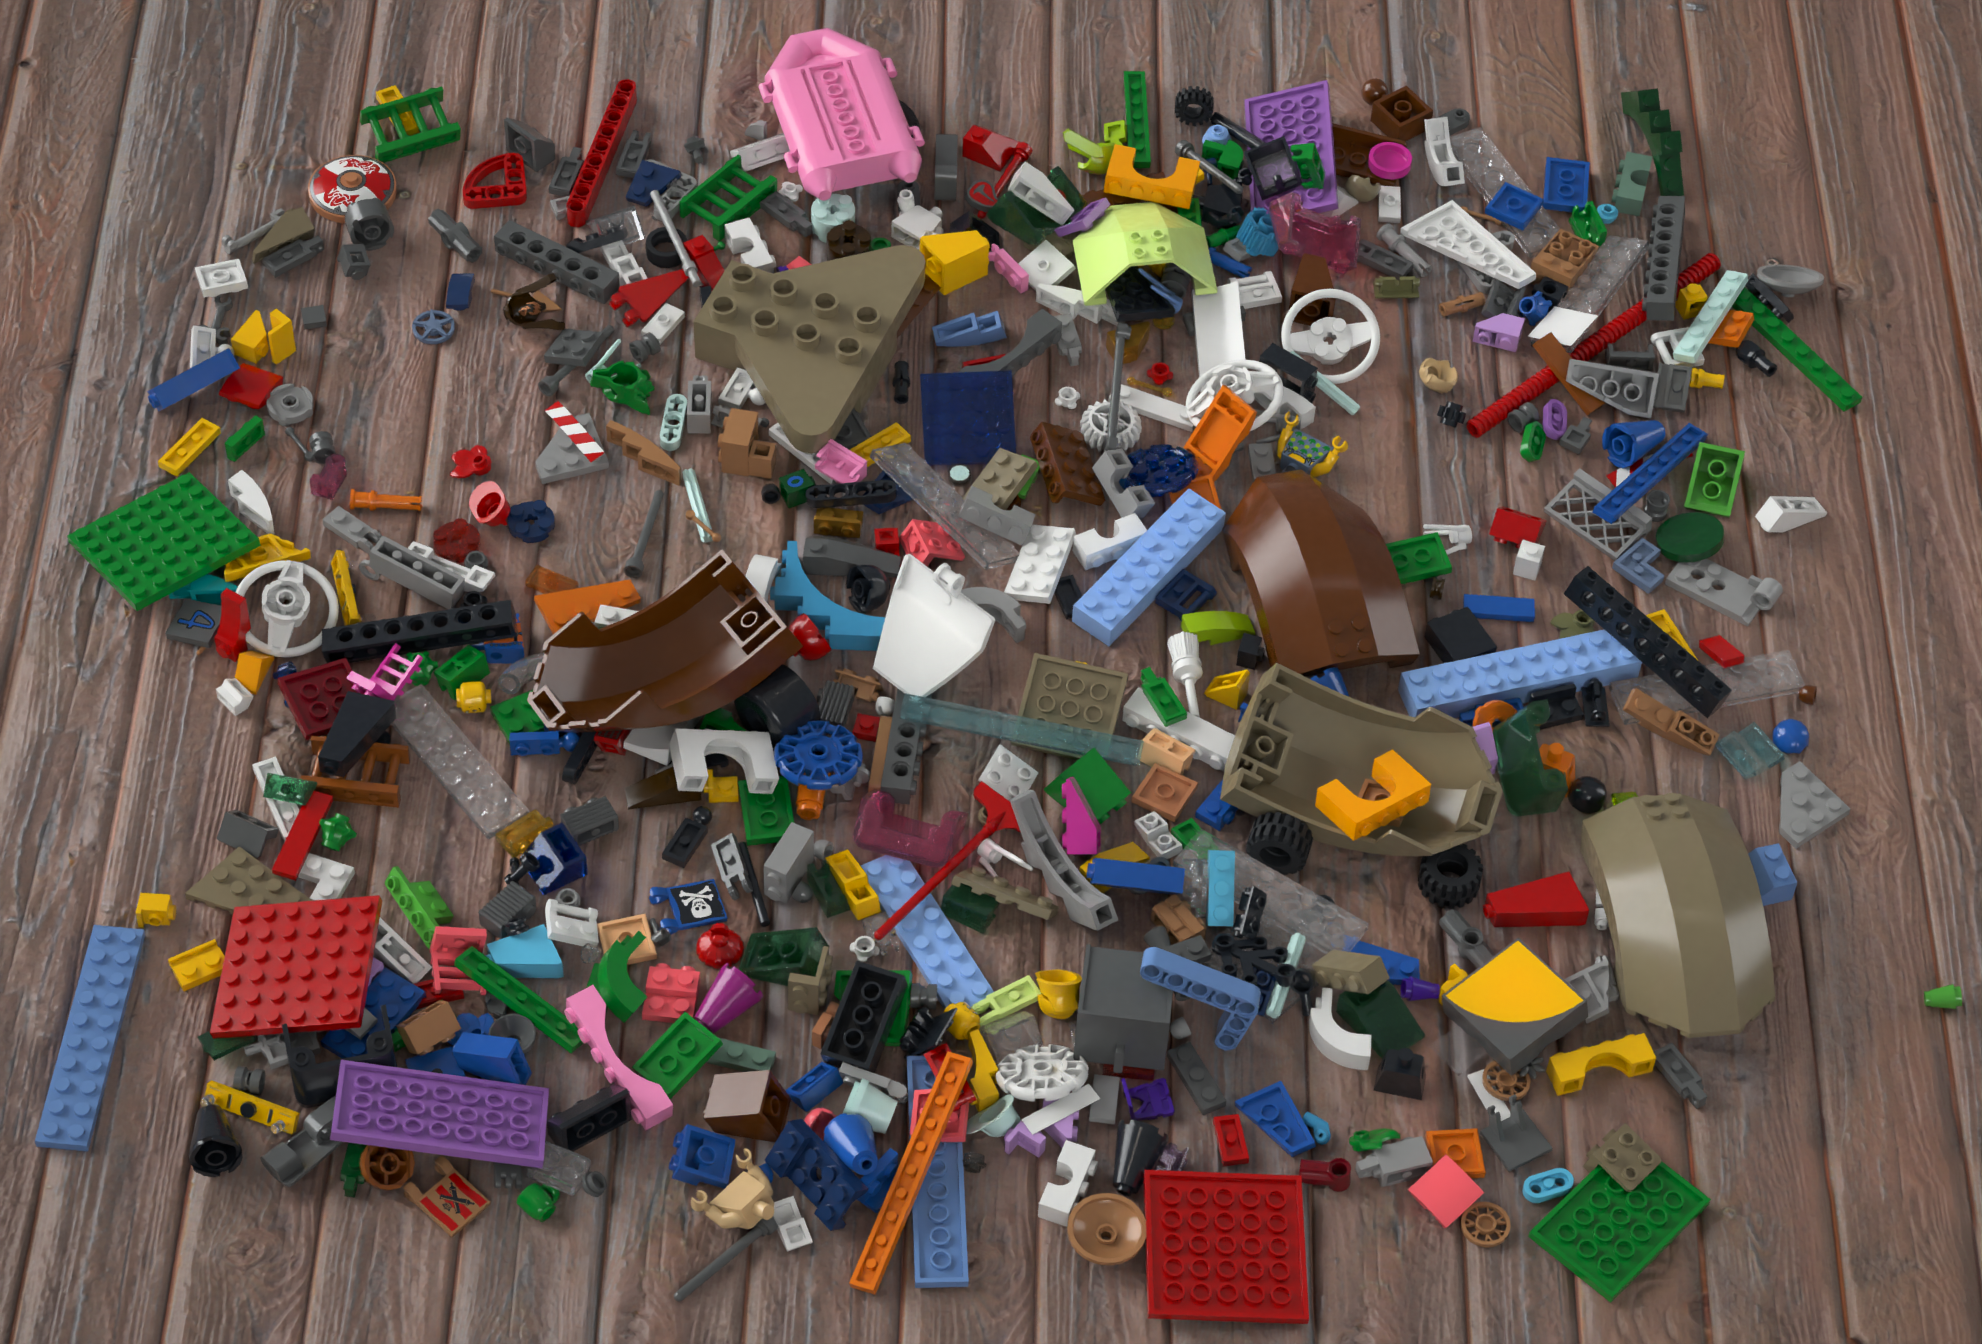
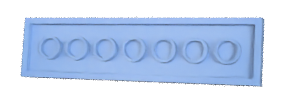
(927, 933)

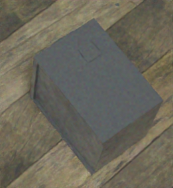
(1120, 1013)

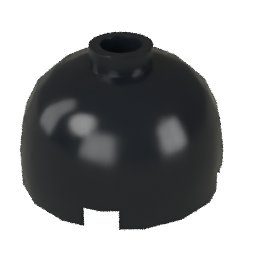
(868, 587)

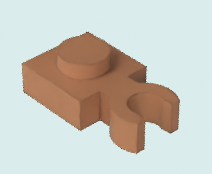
(823, 1025)

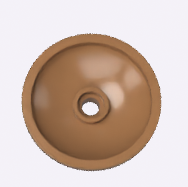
(1111, 1217)

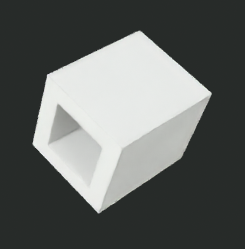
(1528, 560)

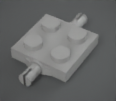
(274, 1046)

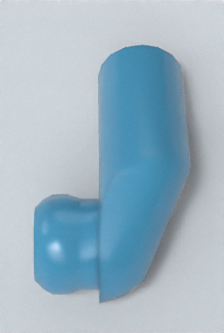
(1320, 1127)

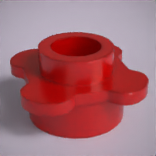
(1159, 373)

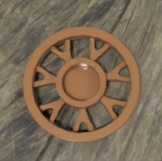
(1504, 1082)
(1485, 1224)

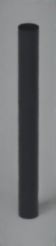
(756, 893)

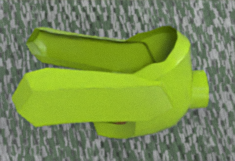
(1098, 154)

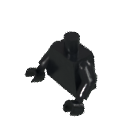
(1223, 205)

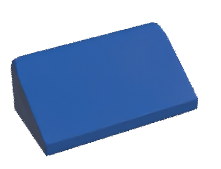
(815, 1086)

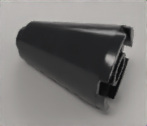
(214, 1143)
(1136, 1150)

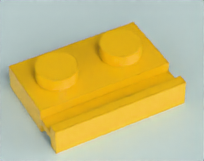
(197, 965)

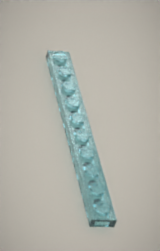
(1020, 729)

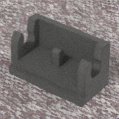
(1630, 359)

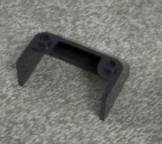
(318, 1082)

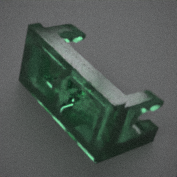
(827, 890)
(969, 908)

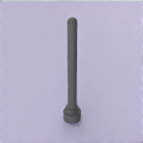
(1186, 150)
(550, 384)
(634, 566)
(762, 1228)

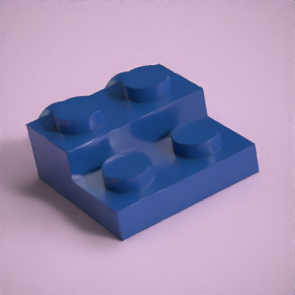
(702, 1157)

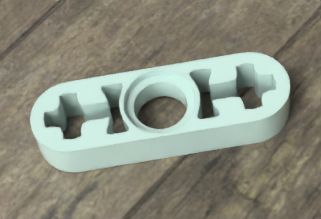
(670, 414)

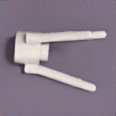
(1458, 534)
(993, 853)

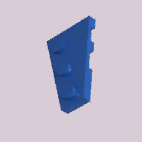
(1396, 964)
(1278, 1118)

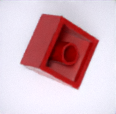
(1516, 526)

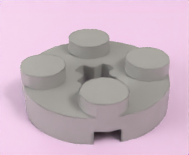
(291, 414)

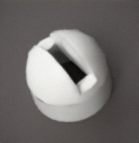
(884, 706)

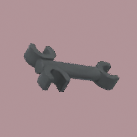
(218, 318)

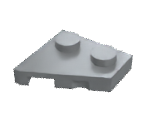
(1594, 987)

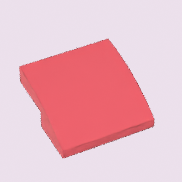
(956, 1126)
(1445, 1191)

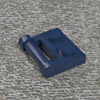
(1180, 591)

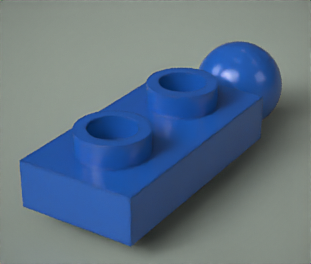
(541, 743)

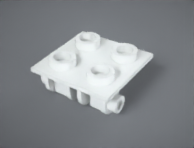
(1008, 774)

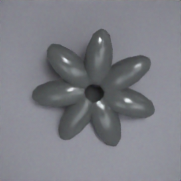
(1532, 1067)

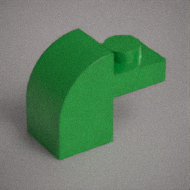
(1228, 156)

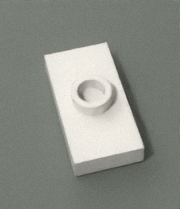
(1389, 204)
(664, 322)

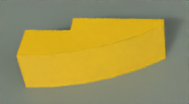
(854, 884)

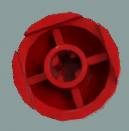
(808, 634)

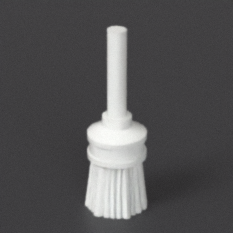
(1186, 665)

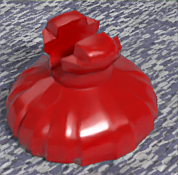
(719, 946)

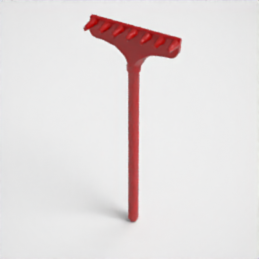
(999, 817)

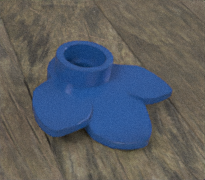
(471, 1024)

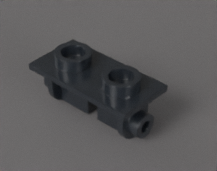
(1595, 704)
(1253, 903)

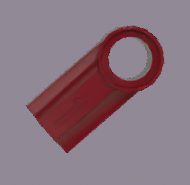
(1324, 1173)

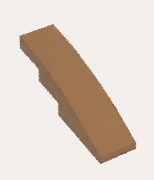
(649, 456)

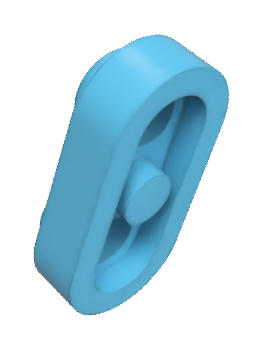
(1546, 1186)

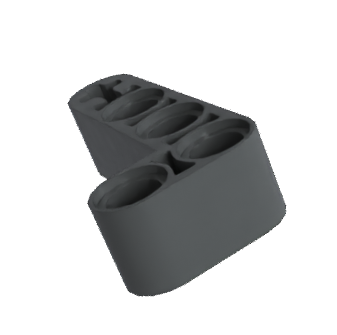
(946, 167)

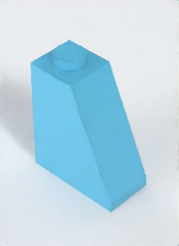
(527, 955)

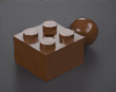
(1398, 113)

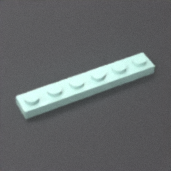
(1710, 316)

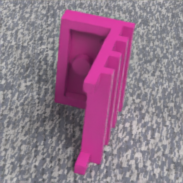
(380, 688)

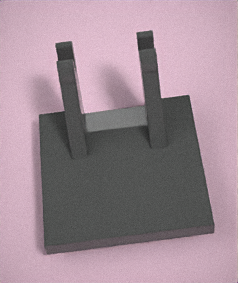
(1515, 1138)

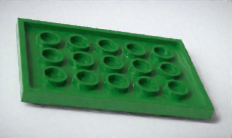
(1616, 1233)

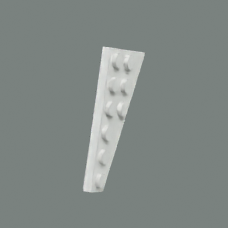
(1465, 240)

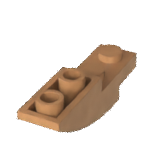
(1671, 725)

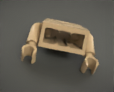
(742, 1201)

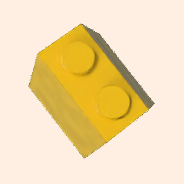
(955, 258)

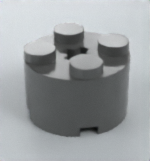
(369, 223)

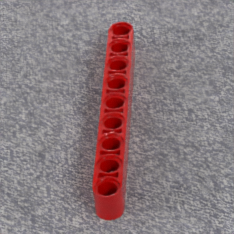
(601, 153)

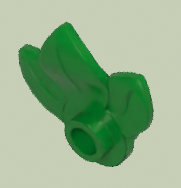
(1367, 1140)

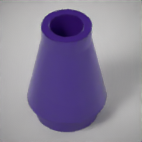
(1418, 989)

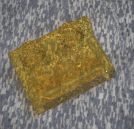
(522, 833)

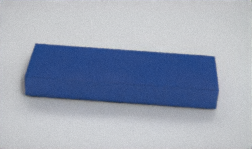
(1500, 607)

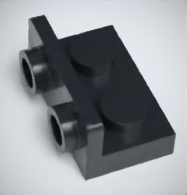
(1562, 705)

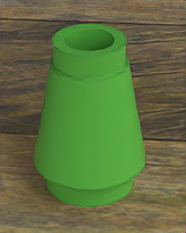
(1944, 997)

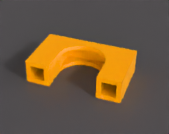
(1173, 190)
(1361, 816)

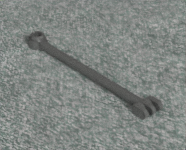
(1122, 332)

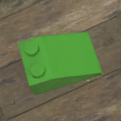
(1714, 479)

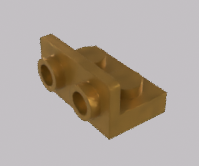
(838, 522)

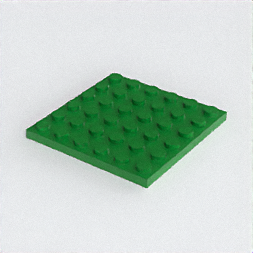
(163, 541)

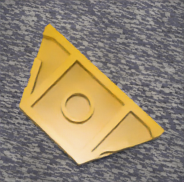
(271, 550)

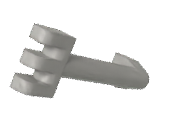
(231, 245)

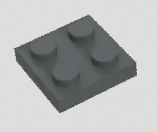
(574, 347)

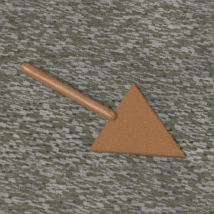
(550, 305)

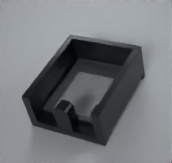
(1273, 168)

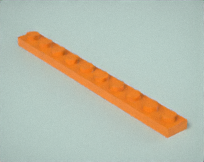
(911, 1173)

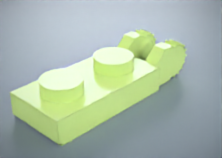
(1007, 1000)

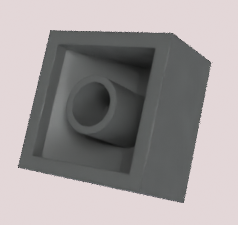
(529, 143)

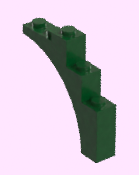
(1663, 143)

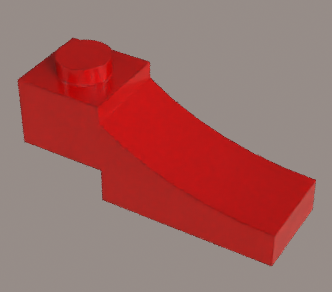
(705, 259)
(233, 626)

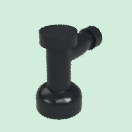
(529, 863)

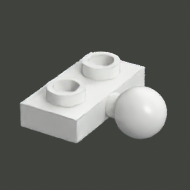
(203, 345)
(738, 390)

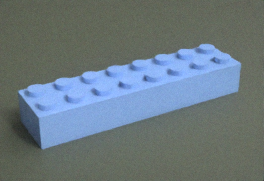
(1148, 567)

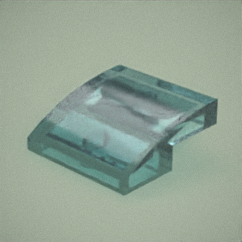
(1750, 751)

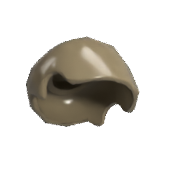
(1362, 189)

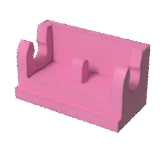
(841, 463)

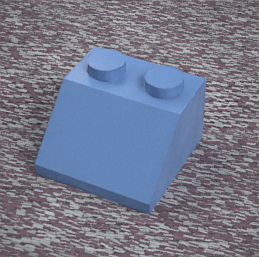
(1773, 874)

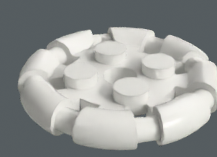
(1043, 1074)

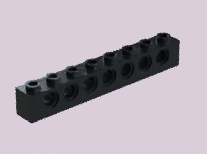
(420, 632)
(1647, 642)

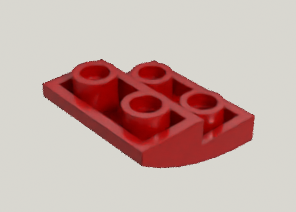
(250, 386)

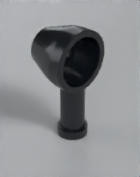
(1304, 987)

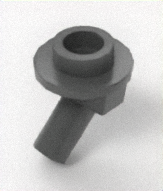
(695, 144)

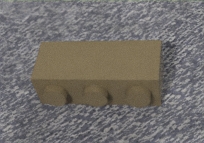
(1350, 971)

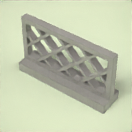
(1595, 493)

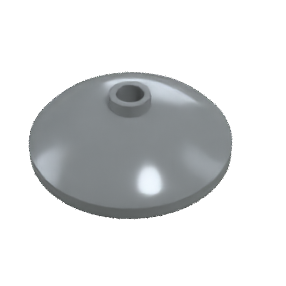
(1790, 279)

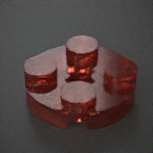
(456, 531)

